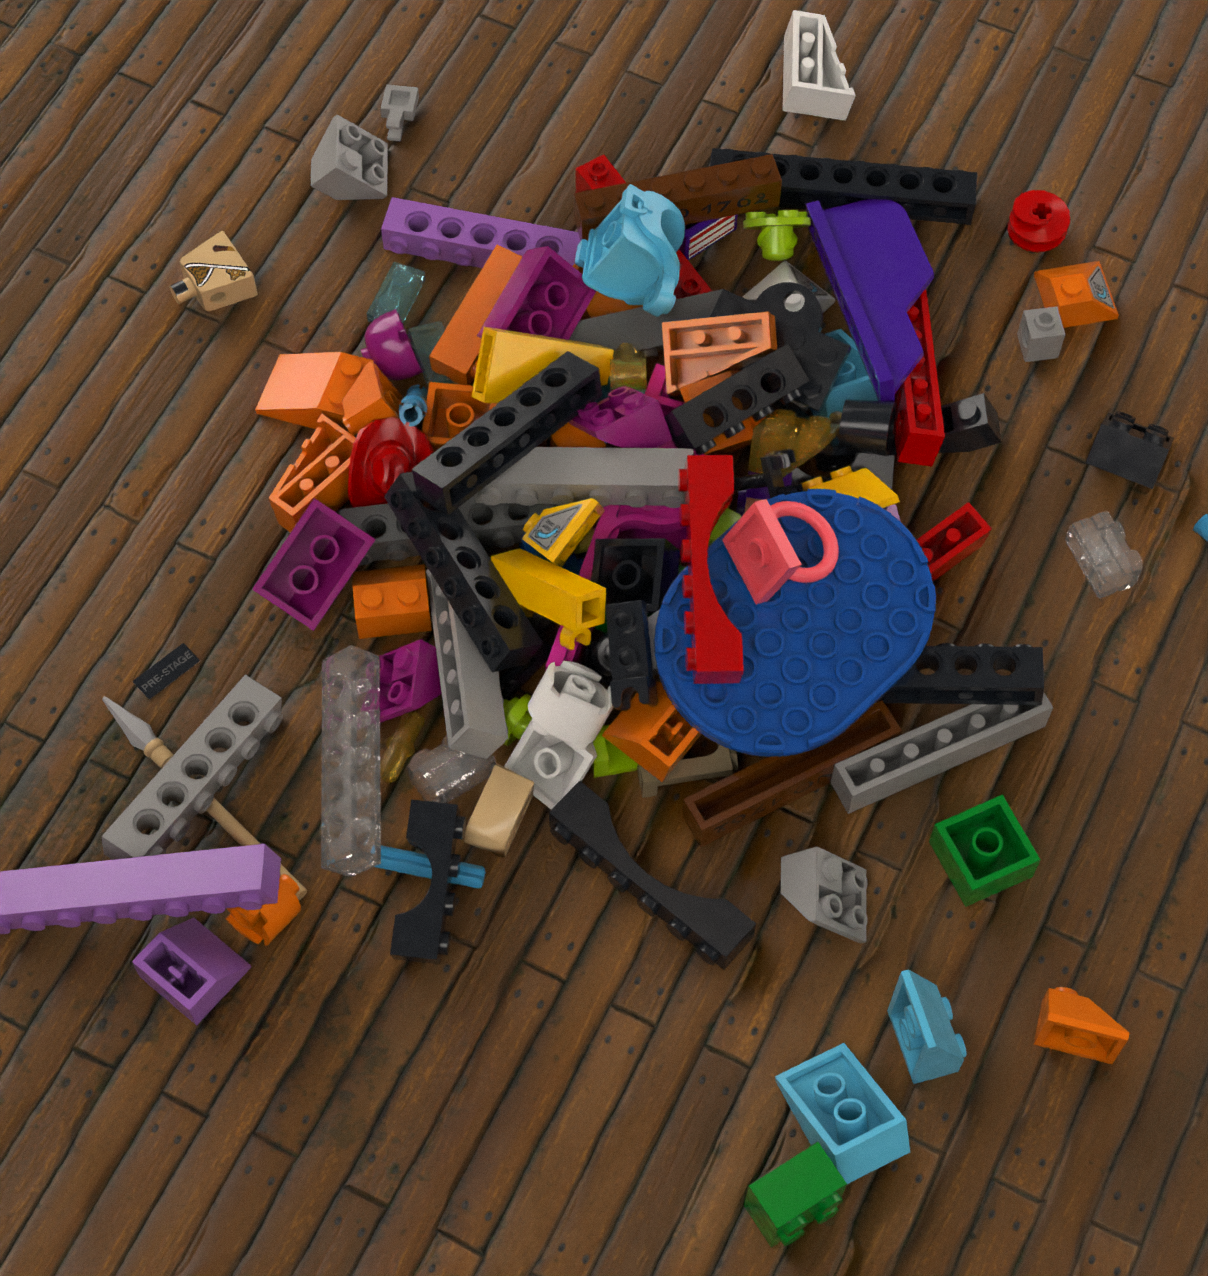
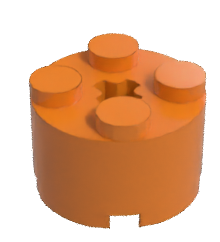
(271, 918)

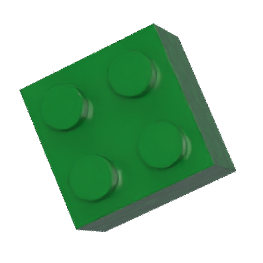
(984, 850)
(795, 1195)

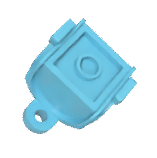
(635, 251)

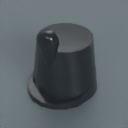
(866, 425)

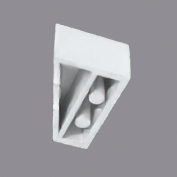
(811, 71)

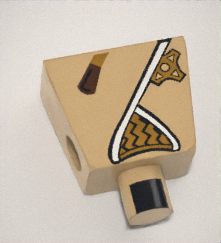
(214, 275)

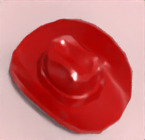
(379, 456)

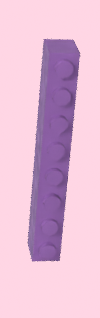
(139, 887)

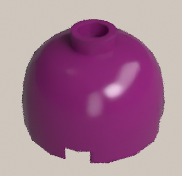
(390, 347)

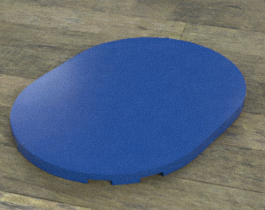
(814, 648)

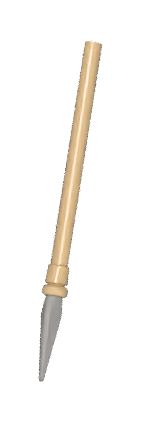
(142, 737)

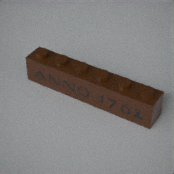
(697, 193)
(780, 779)

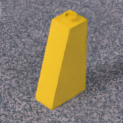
(513, 358)

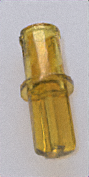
(400, 746)

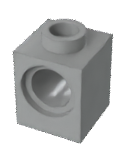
(1041, 334)

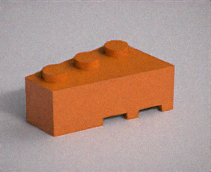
(714, 345)
(317, 473)

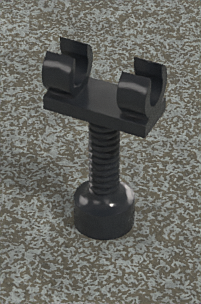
(772, 476)

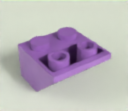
(190, 968)

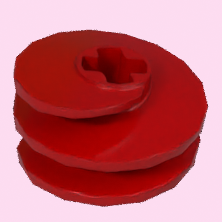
(1038, 221)

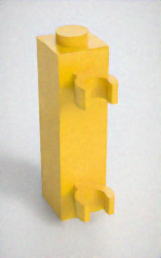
(553, 594)

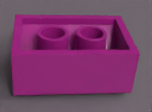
(541, 297)
(313, 564)

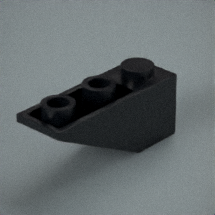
(967, 425)

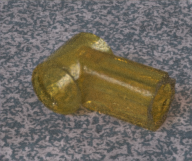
(628, 368)

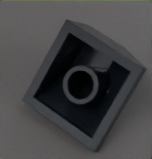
(635, 569)

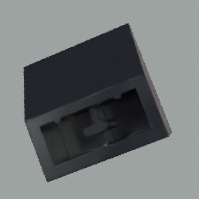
(1130, 448)

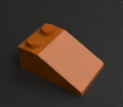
(309, 386)

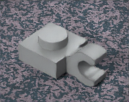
(398, 105)

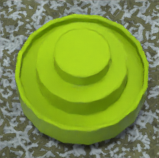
(516, 717)

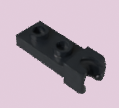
(630, 654)

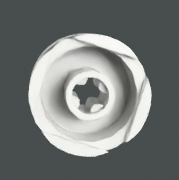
(570, 704)

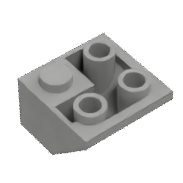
(350, 163)
(827, 891)

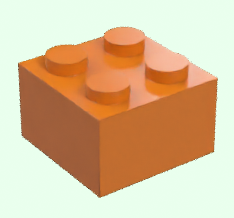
(450, 411)

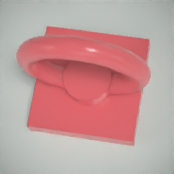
(765, 554)

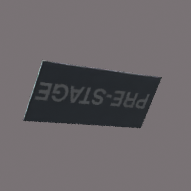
(166, 671)

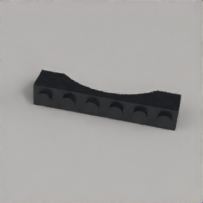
(708, 923)

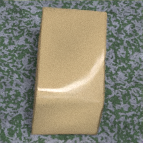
(499, 811)

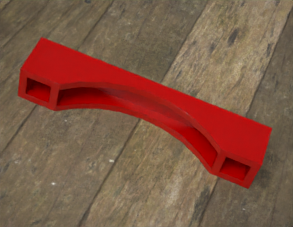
(716, 642)

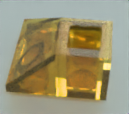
(786, 431)

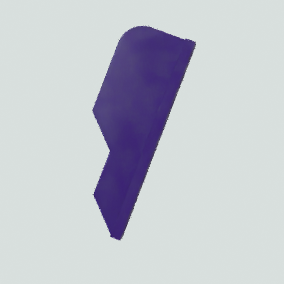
(876, 278)

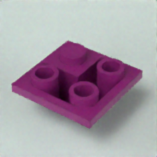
(625, 420)
(408, 679)

